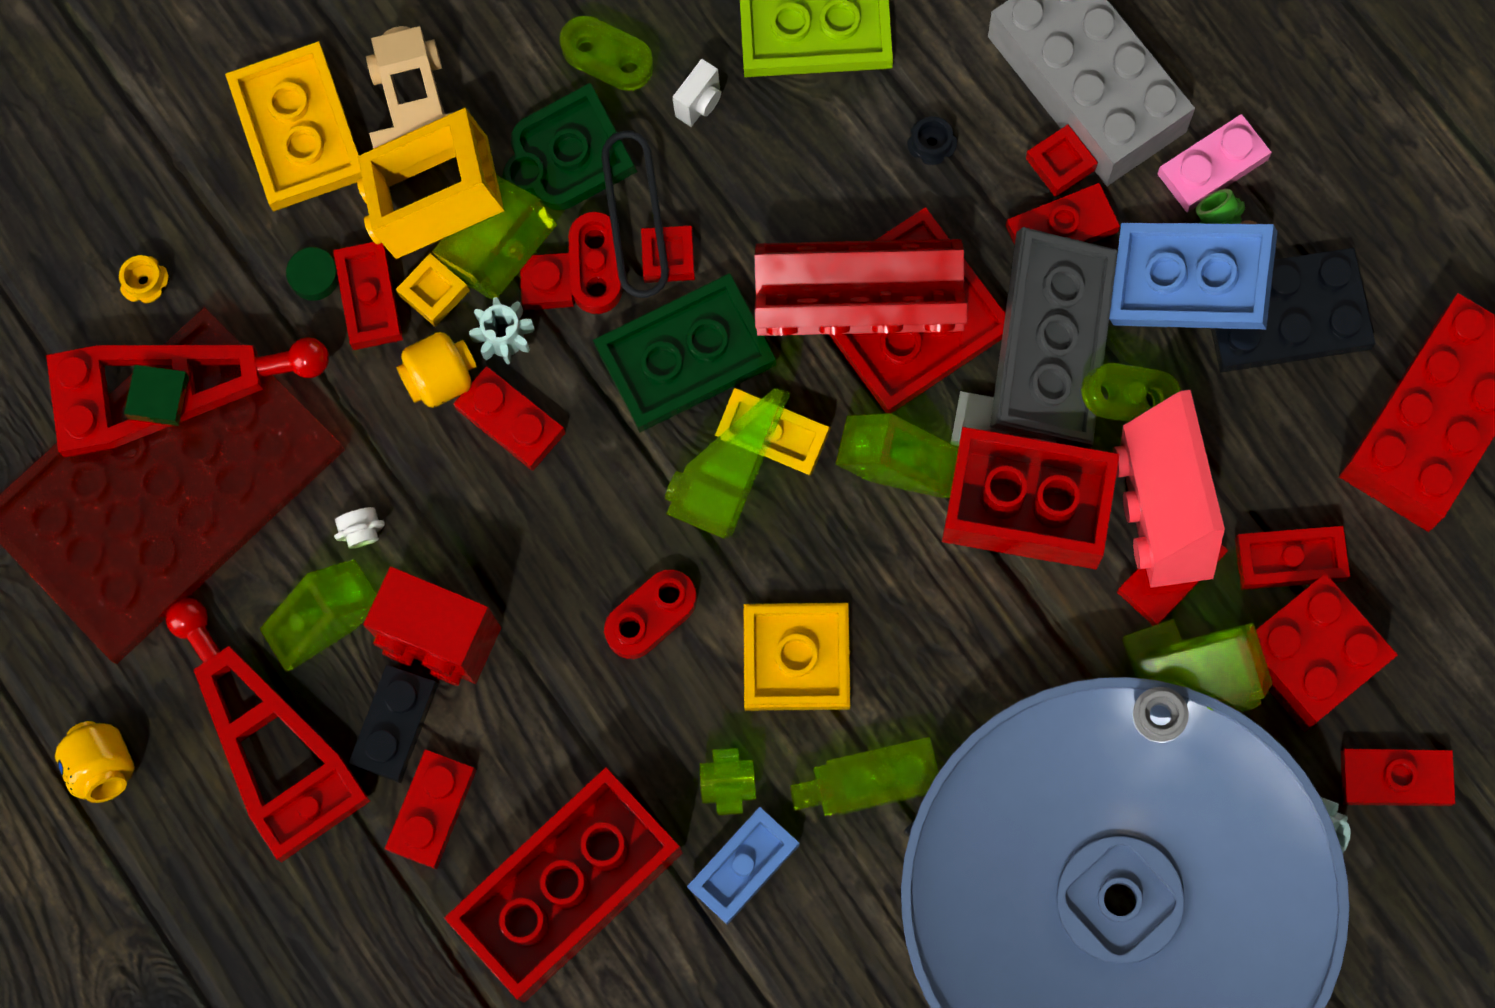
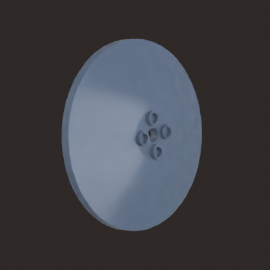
(1063, 800)

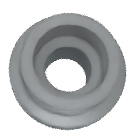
(1173, 702)

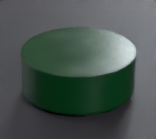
(312, 273)

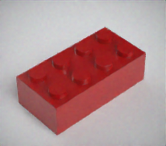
(1433, 420)
(563, 885)

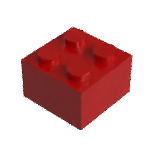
(432, 626)
(1320, 652)

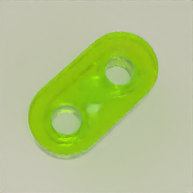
(609, 54)
(1126, 390)

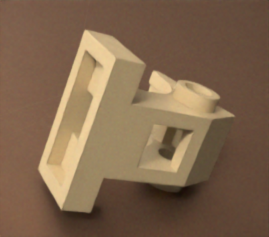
(397, 52)

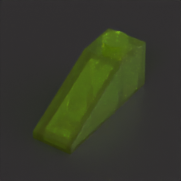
(721, 477)

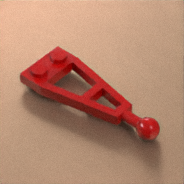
(82, 396)
(309, 805)

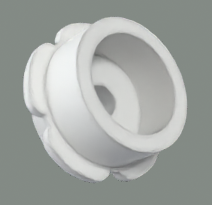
(358, 527)

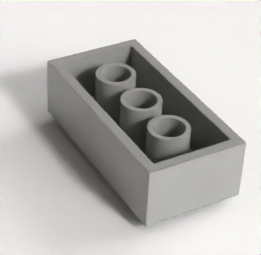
(1093, 77)

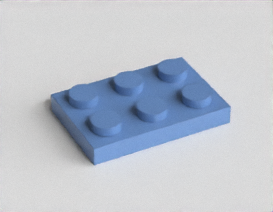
(1193, 275)

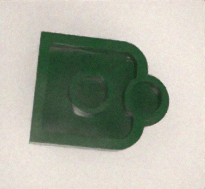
(562, 151)

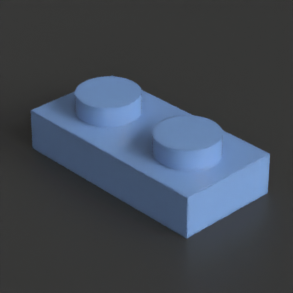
(743, 865)

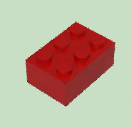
(1031, 498)

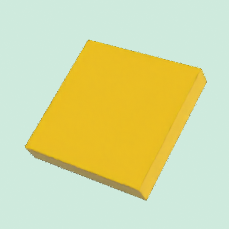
(796, 656)

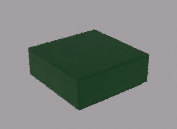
(156, 395)

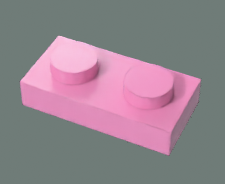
(1214, 162)

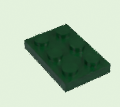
(684, 352)

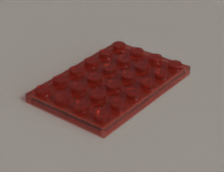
(155, 518)

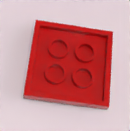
(907, 364)

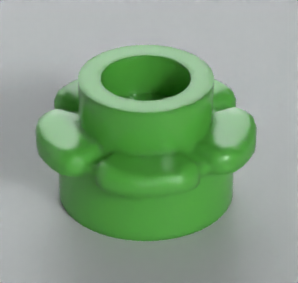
(1220, 208)

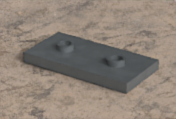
(1052, 336)

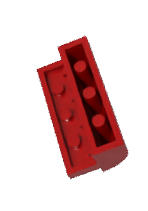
(860, 287)

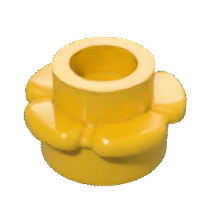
(138, 267)

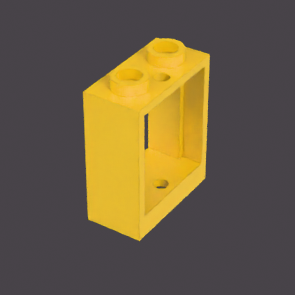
(443, 212)

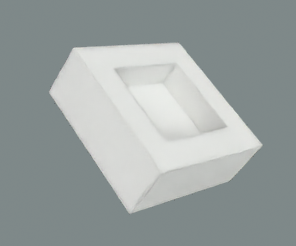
(697, 93)

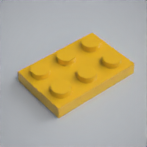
(295, 126)

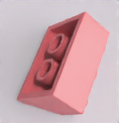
(1170, 493)

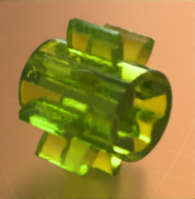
(727, 781)

